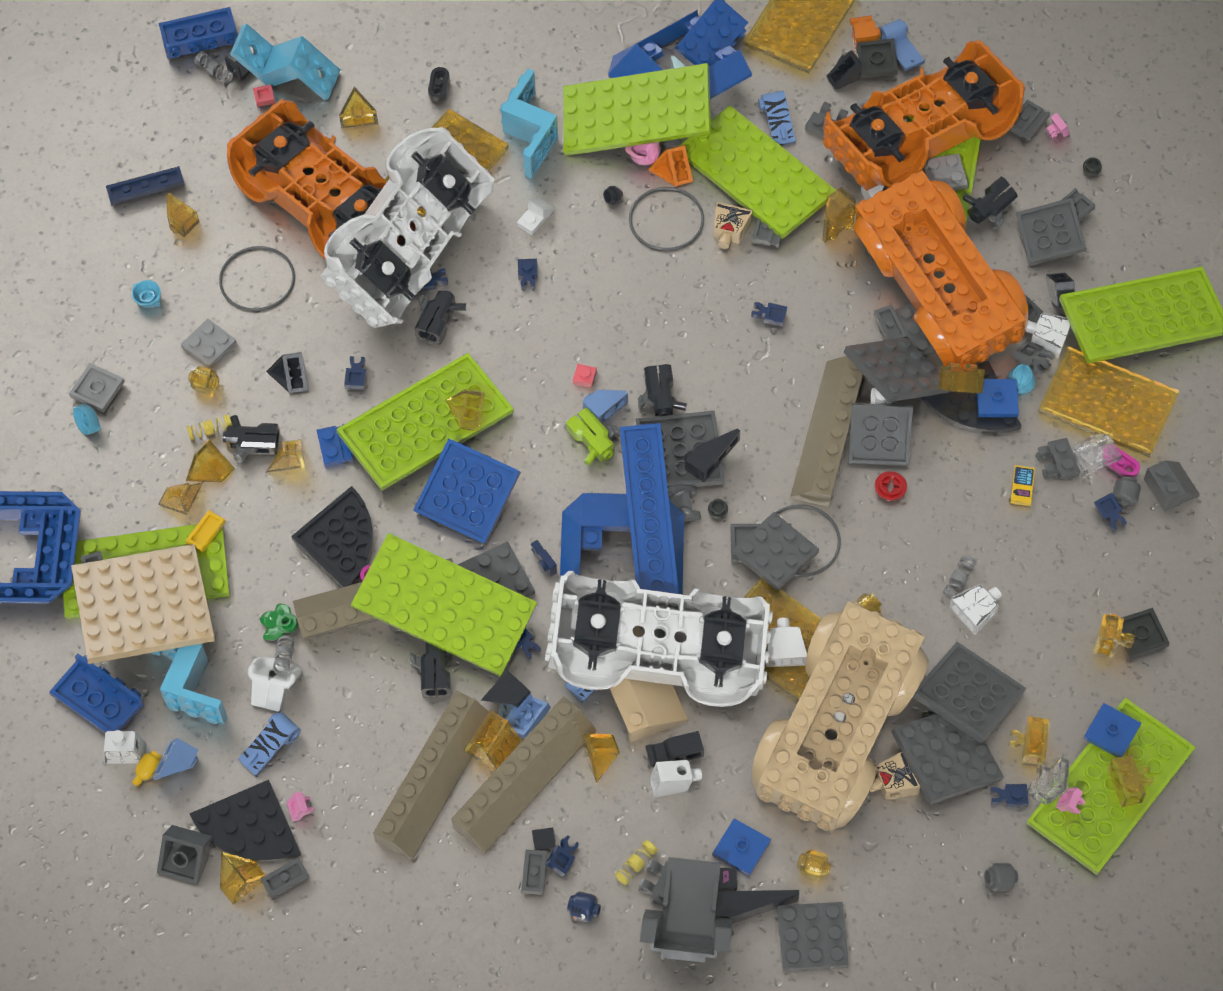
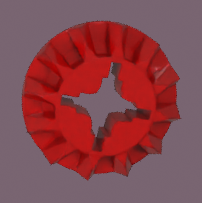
(899, 484)

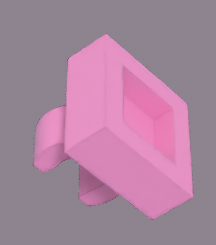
(1057, 127)
(1069, 801)
(298, 807)

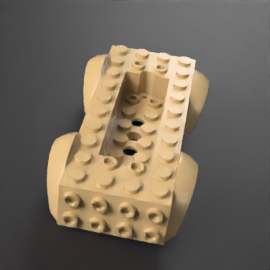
(848, 654)

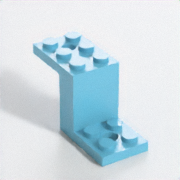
(285, 61)
(529, 123)
(182, 680)

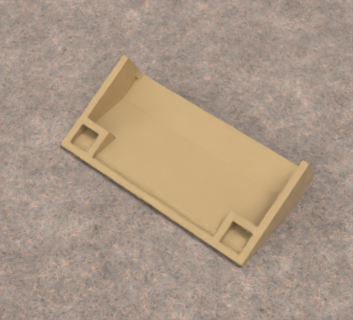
(647, 705)

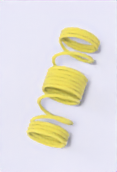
(209, 427)
(636, 862)

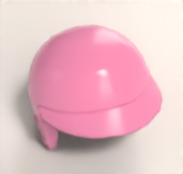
(644, 154)

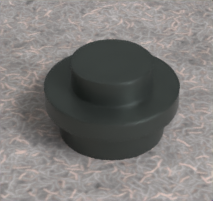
(1092, 166)
(718, 508)

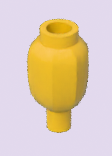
(146, 767)

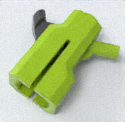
(593, 435)

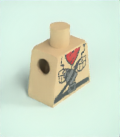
(730, 224)
(895, 778)

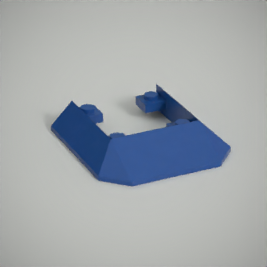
(641, 57)
(601, 512)
(57, 526)

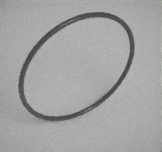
(666, 188)
(263, 308)
(833, 523)

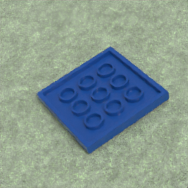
(467, 491)

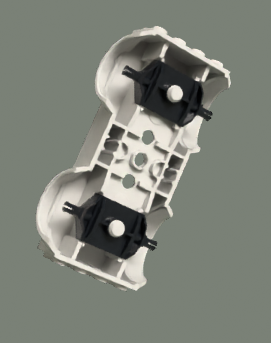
(364, 253)
(597, 649)

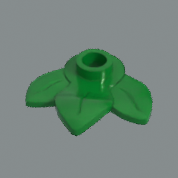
(276, 622)

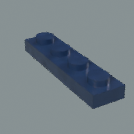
(145, 185)

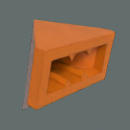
(673, 166)

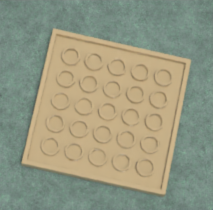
(142, 603)

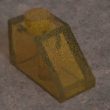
(180, 216)

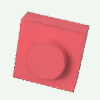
(264, 95)
(584, 375)

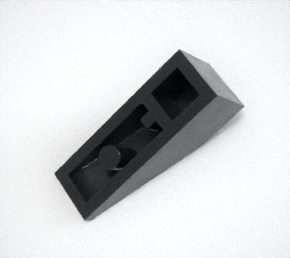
(708, 456)

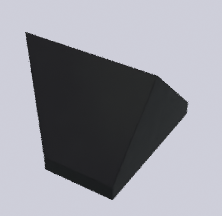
(846, 70)
(290, 372)
(507, 691)

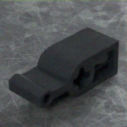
(676, 748)

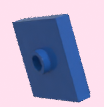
(998, 398)
(1112, 731)
(741, 847)

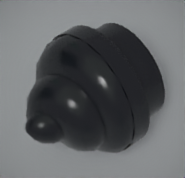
(612, 195)

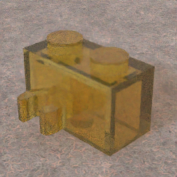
(961, 378)
(1110, 635)
(1033, 741)
(1128, 781)

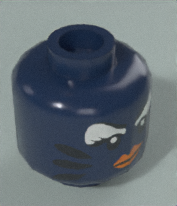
(583, 906)

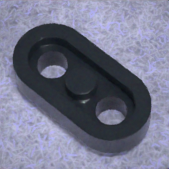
(438, 85)

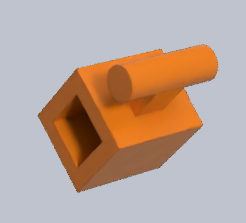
(864, 29)

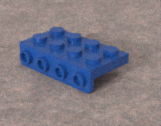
(198, 32)
(711, 33)
(97, 696)

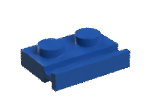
(333, 447)

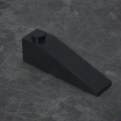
(747, 904)

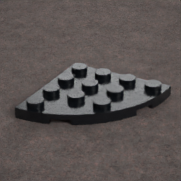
(962, 411)
(339, 538)
(249, 825)

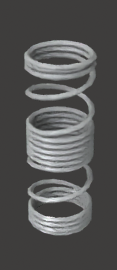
(213, 67)
(958, 577)
(286, 649)

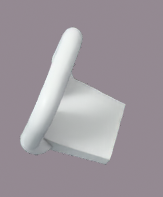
(269, 691)

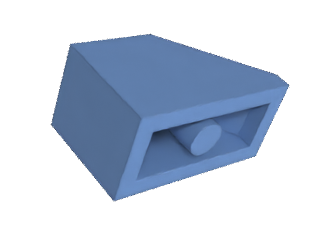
(605, 403)
(176, 758)

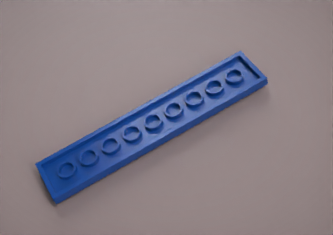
(648, 508)

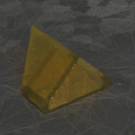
(357, 111)
(467, 408)
(289, 457)
(209, 465)
(180, 497)
(600, 752)
(238, 876)

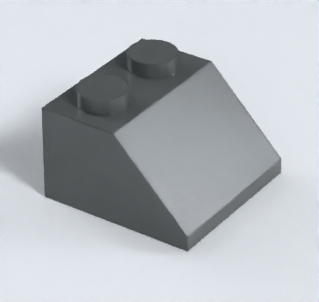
(1170, 484)
(183, 854)

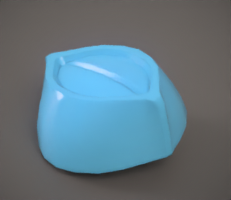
(147, 294)
(1025, 378)
(86, 419)

